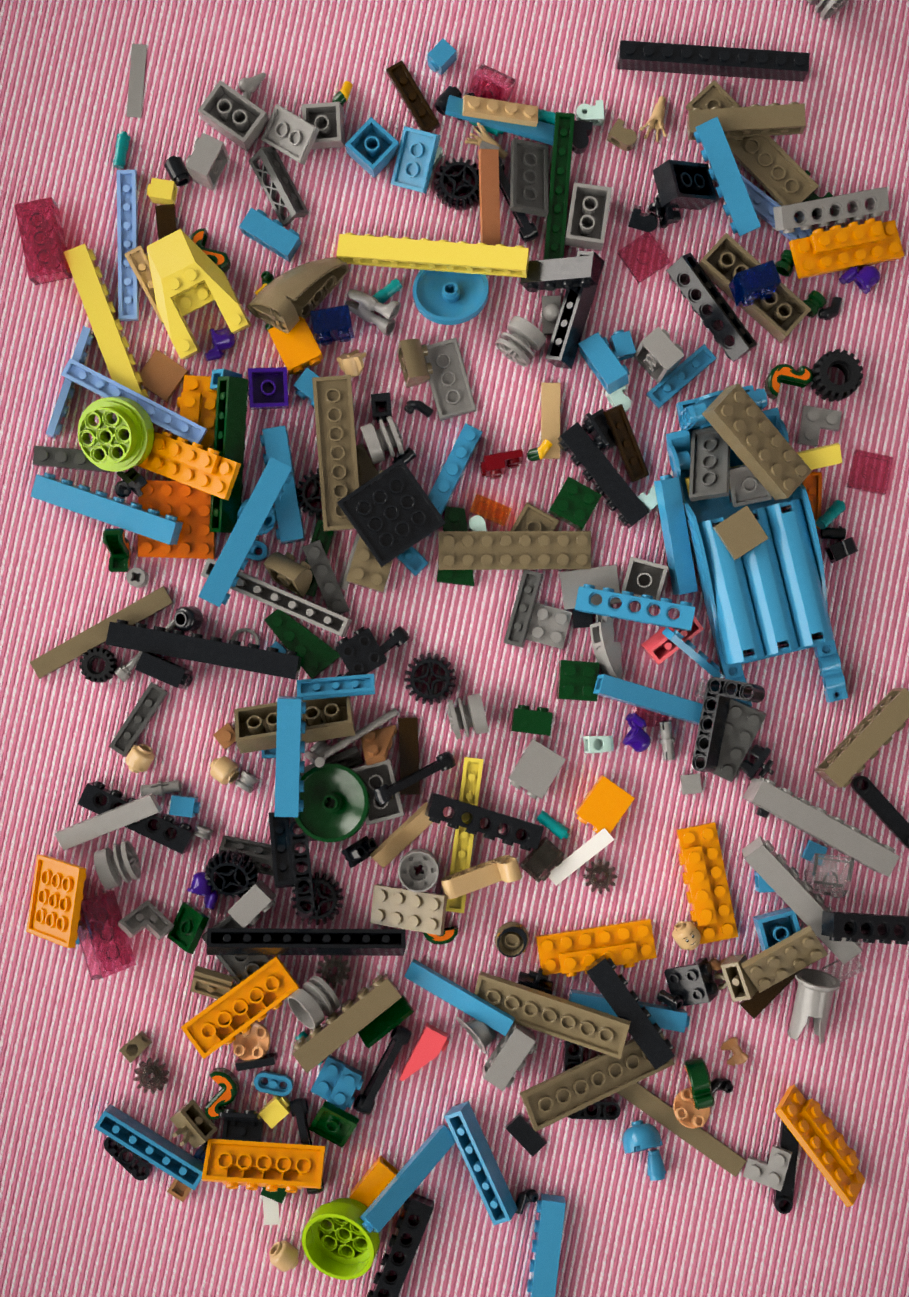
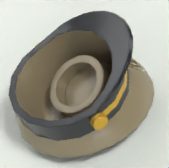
(511, 939)

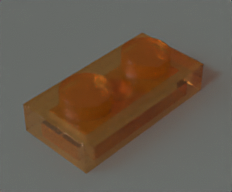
(490, 510)

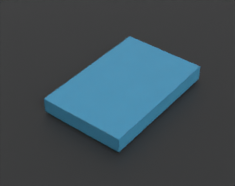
(415, 159)

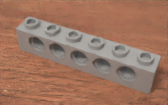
(876, 199)

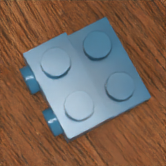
(337, 1083)

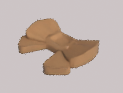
(739, 1057)

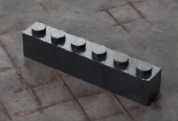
(571, 322)
(603, 475)
(626, 1007)

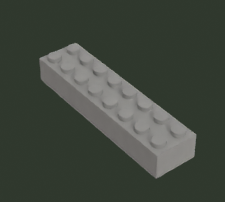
(822, 827)

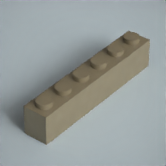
(752, 120)

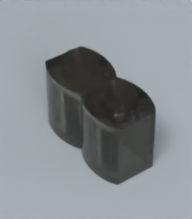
(540, 861)

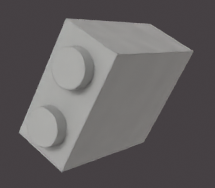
(536, 769)

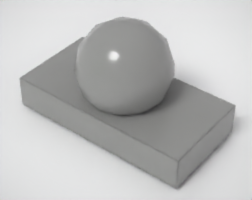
(550, 310)

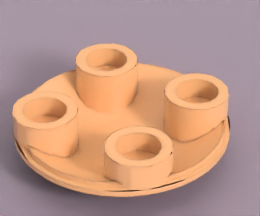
(253, 1043)
(687, 1113)

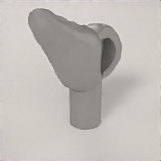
(249, 85)

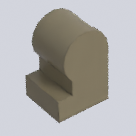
(622, 137)
(135, 1046)

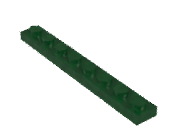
(559, 185)

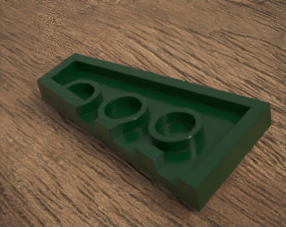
(455, 521)
(314, 652)

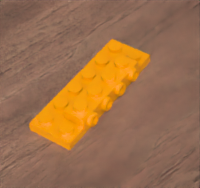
(846, 247)
(199, 406)
(192, 465)
(706, 882)
(576, 949)
(240, 1007)
(822, 1143)
(264, 1165)

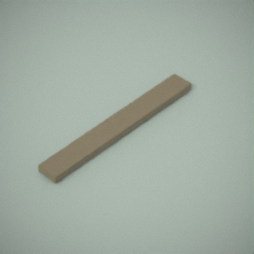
(98, 633)
(697, 1137)

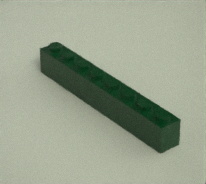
(230, 442)

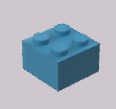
(372, 147)
(775, 926)

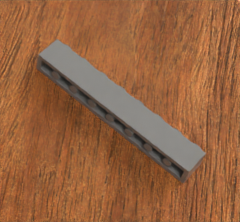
(287, 602)
(795, 893)

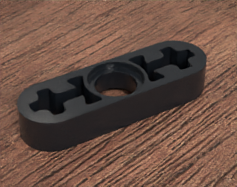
(127, 1165)

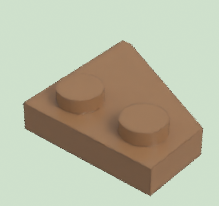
(377, 744)

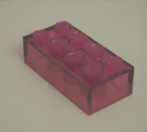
(43, 240)
(101, 939)

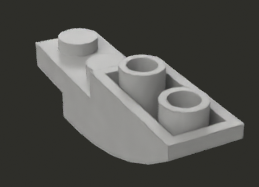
(605, 649)

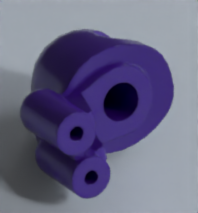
(865, 278)
(221, 340)
(637, 737)
(200, 887)

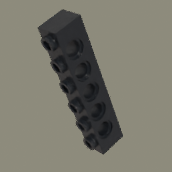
(721, 310)
(90, 801)
(532, 831)
(865, 927)
(423, 1209)

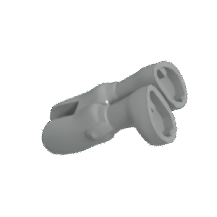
(368, 304)

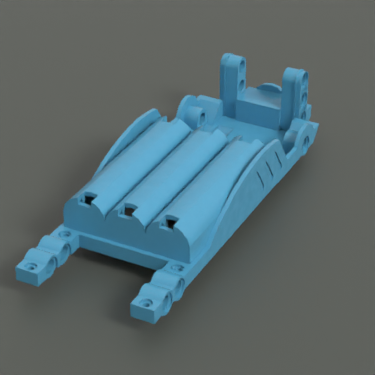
(774, 588)

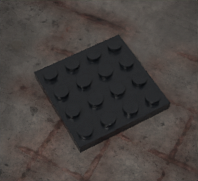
(391, 513)

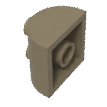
(413, 362)
(289, 573)

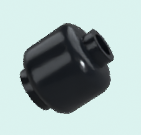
(188, 618)

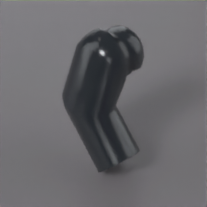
(832, 311)
(418, 405)

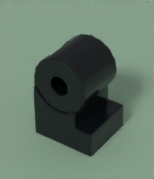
(580, 136)
(643, 221)
(841, 549)

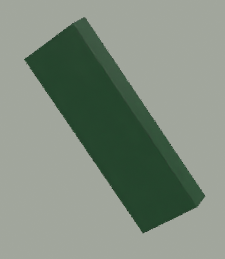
(386, 1022)

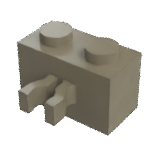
(736, 979)
(193, 1125)

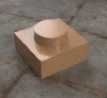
(225, 736)
(179, 1190)

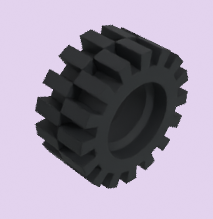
(87, 660)

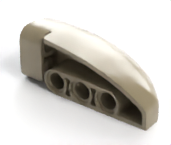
(297, 292)

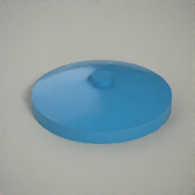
(450, 296)

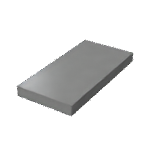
(449, 380)

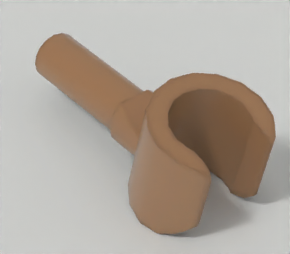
(715, 964)

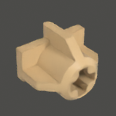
(351, 363)

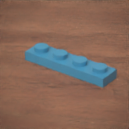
(681, 376)
(687, 647)
(336, 686)

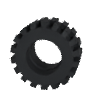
(847, 365)

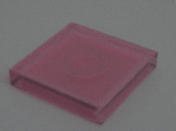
(643, 257)
(869, 472)

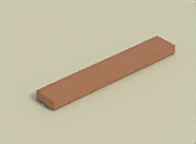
(489, 196)

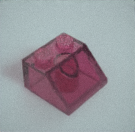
(492, 84)

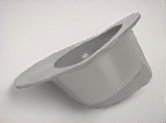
(479, 1032)

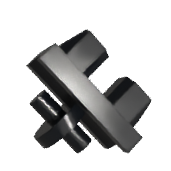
(665, 214)
(131, 481)
(751, 769)
(359, 851)
(536, 981)

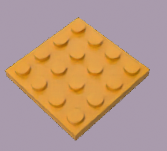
(56, 900)

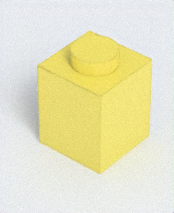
(162, 191)
(275, 1110)

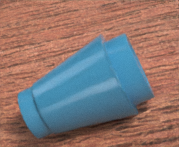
(656, 1167)

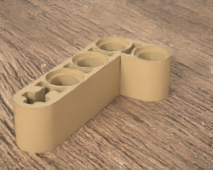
(482, 875)

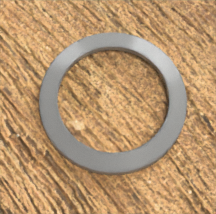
(246, 630)

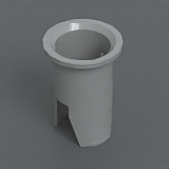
(813, 1000)

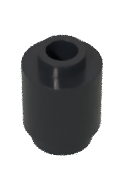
(441, 101)
(177, 170)

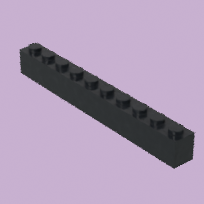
(713, 61)
(204, 650)
(305, 941)

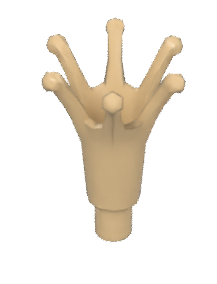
(657, 119)
(484, 136)

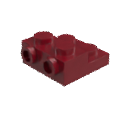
(495, 464)

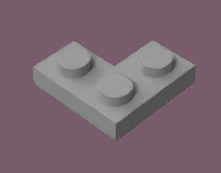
(815, 419)
(146, 917)
(771, 1173)

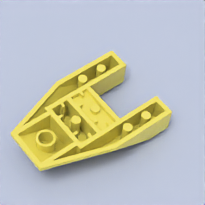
(186, 282)

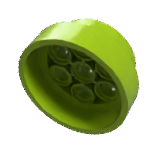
(129, 417)
(338, 1241)

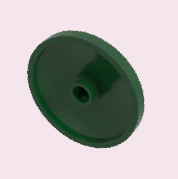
(333, 803)

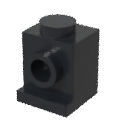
(378, 401)

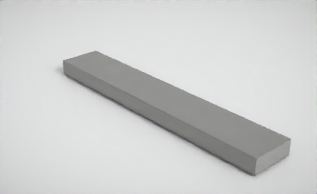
(108, 821)

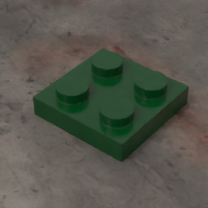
(188, 927)
(333, 1124)

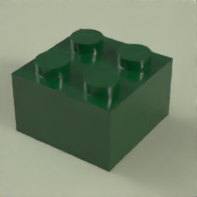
(574, 503)
(577, 680)

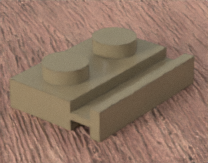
(211, 982)

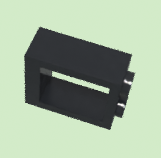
(164, 670)

